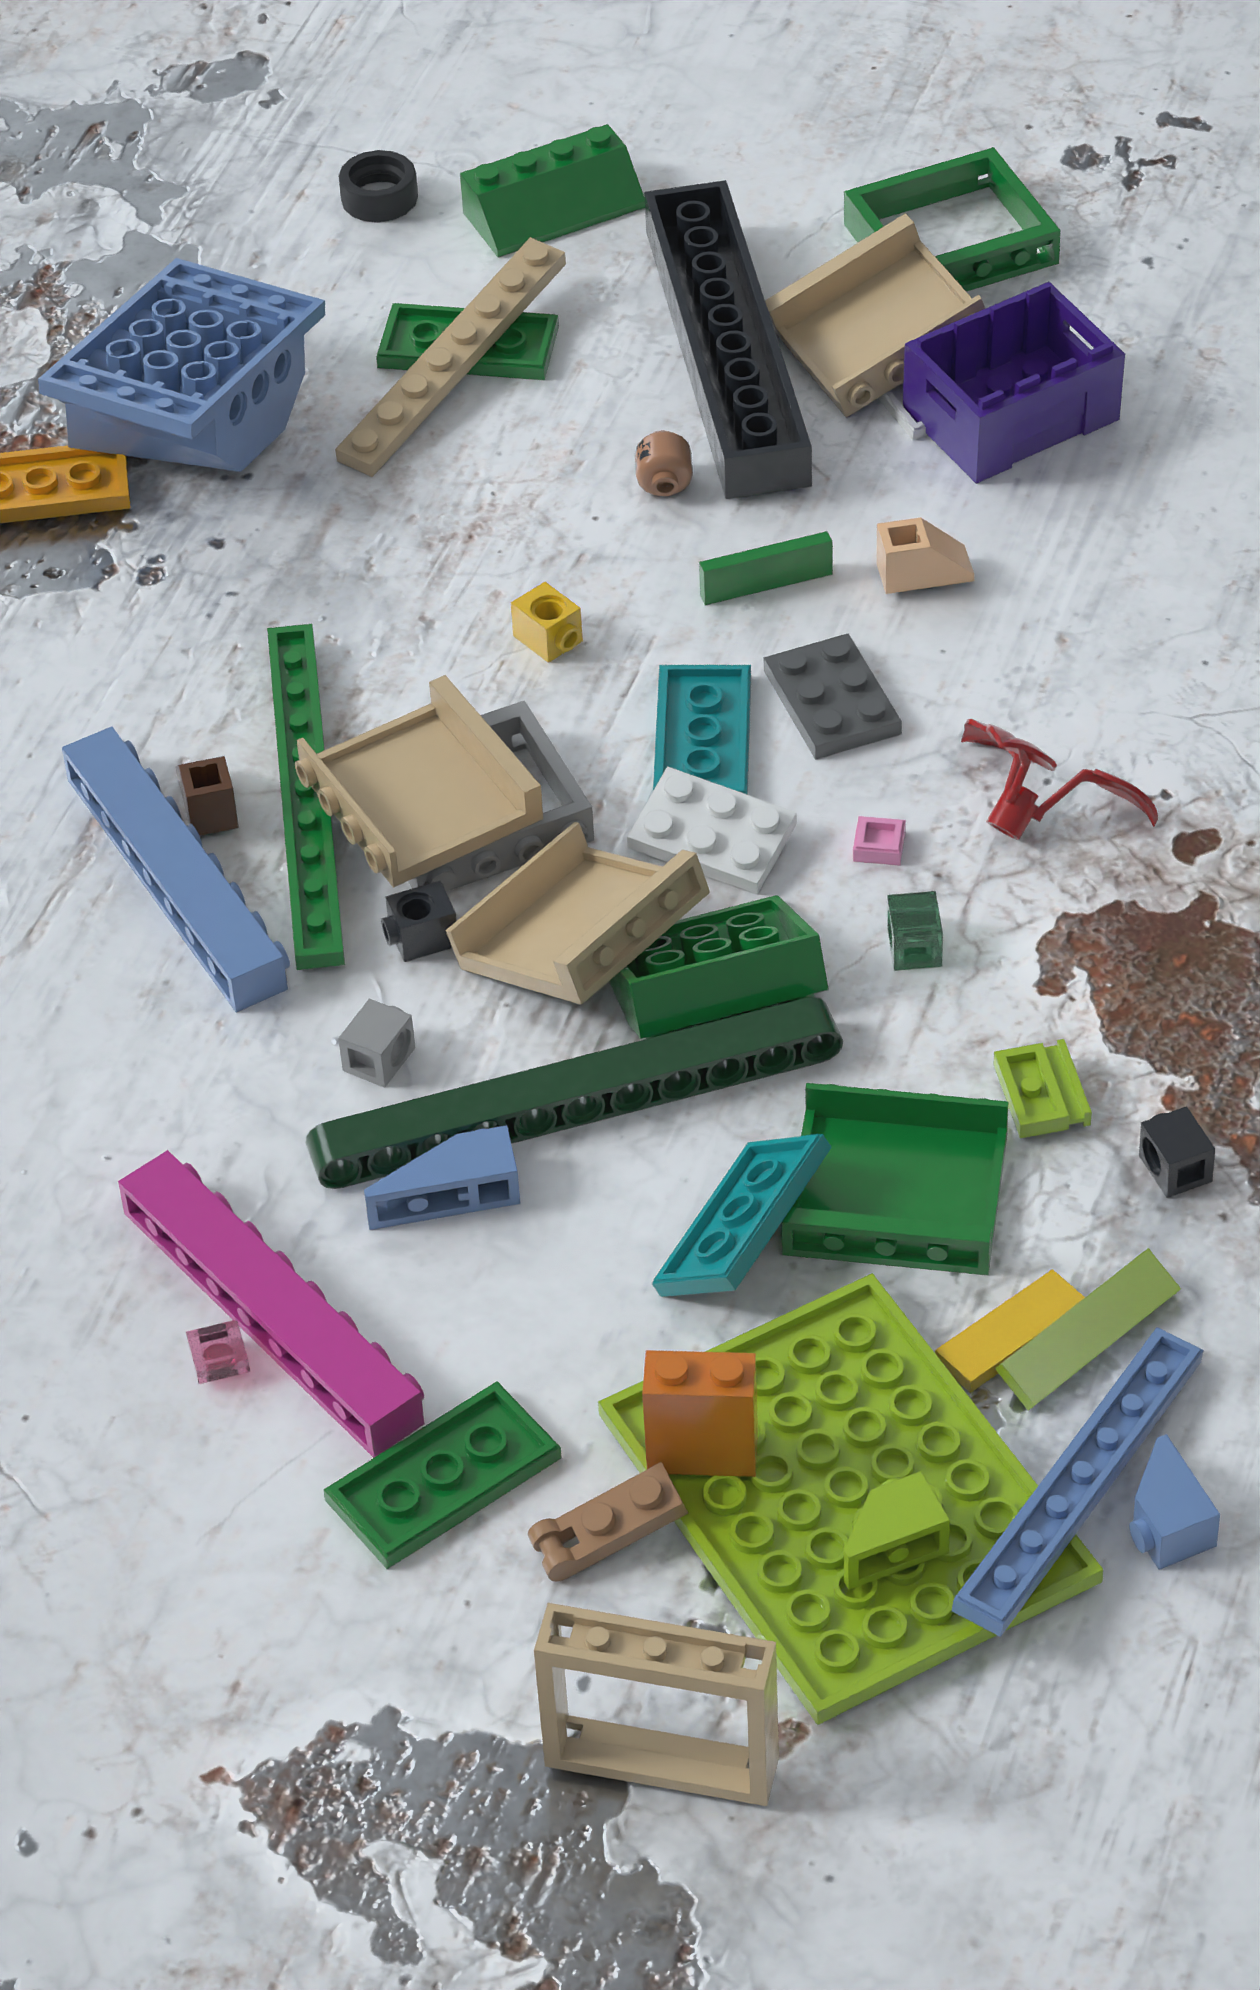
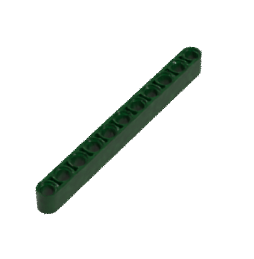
(579, 1089)

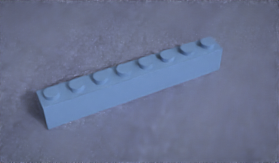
(176, 869)

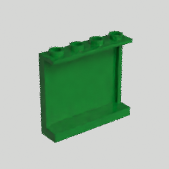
(904, 1179)

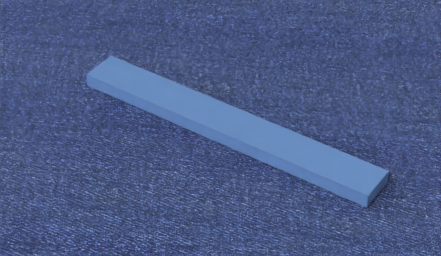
(1077, 1482)

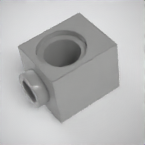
(377, 1042)

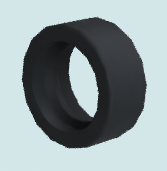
(378, 204)

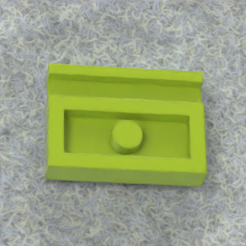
(1041, 1088)

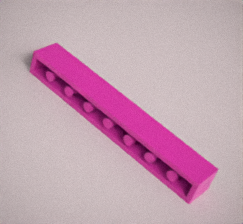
(273, 1303)

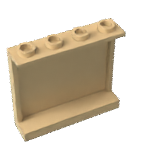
(862, 308)
(423, 786)
(574, 917)

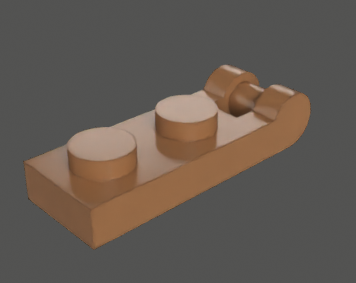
(607, 1523)

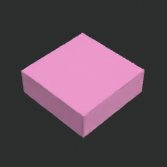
(879, 840)

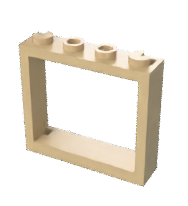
(663, 1657)

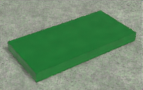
(518, 353)
(442, 1474)

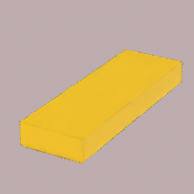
(1006, 1329)

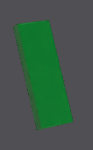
(766, 568)

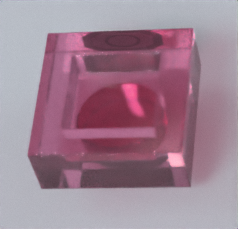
(218, 1351)

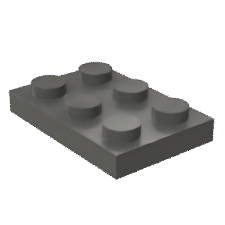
(832, 696)

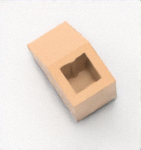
(919, 556)

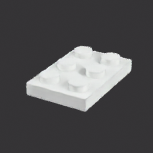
(728, 830)

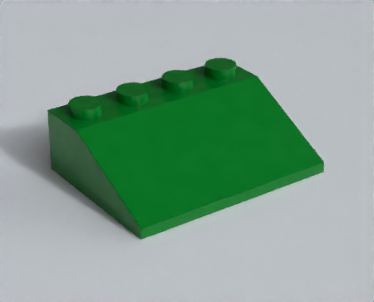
(721, 967)

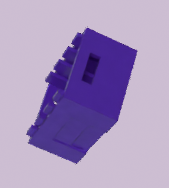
(1012, 381)

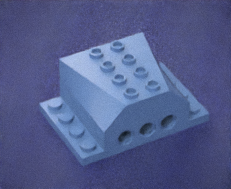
(188, 369)

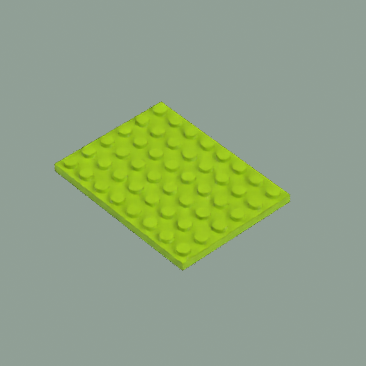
(841, 1410)

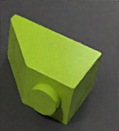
(895, 1530)

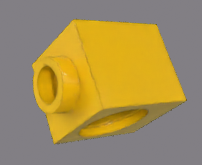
(546, 622)

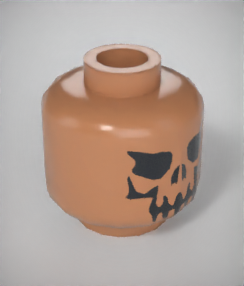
(663, 461)

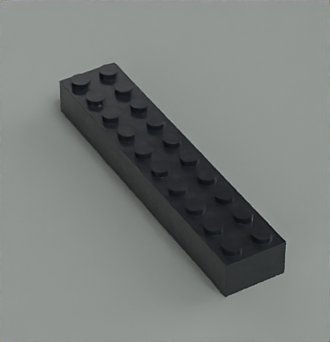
(728, 341)

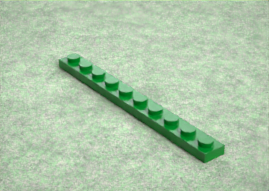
(306, 824)

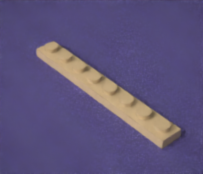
(450, 357)

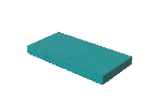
(704, 723)
(741, 1216)

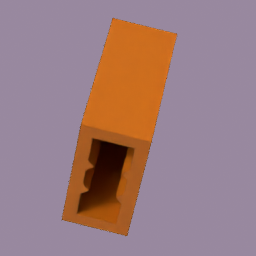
(701, 1412)

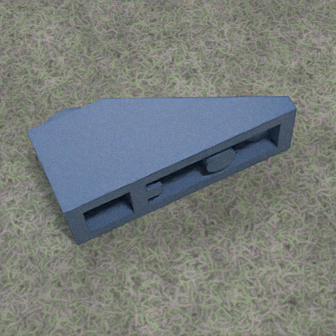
(454, 1178)

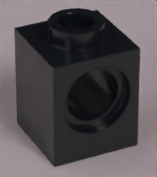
(419, 921)
(1176, 1151)

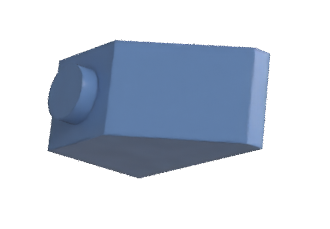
(1172, 1509)

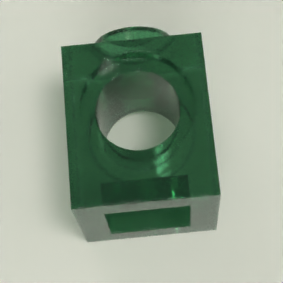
(914, 930)

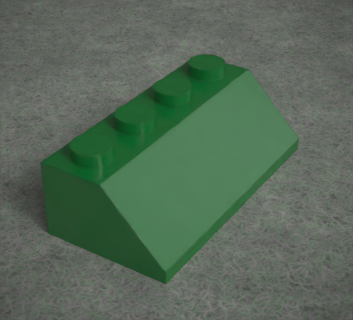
(551, 190)

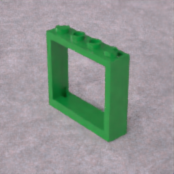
(975, 264)

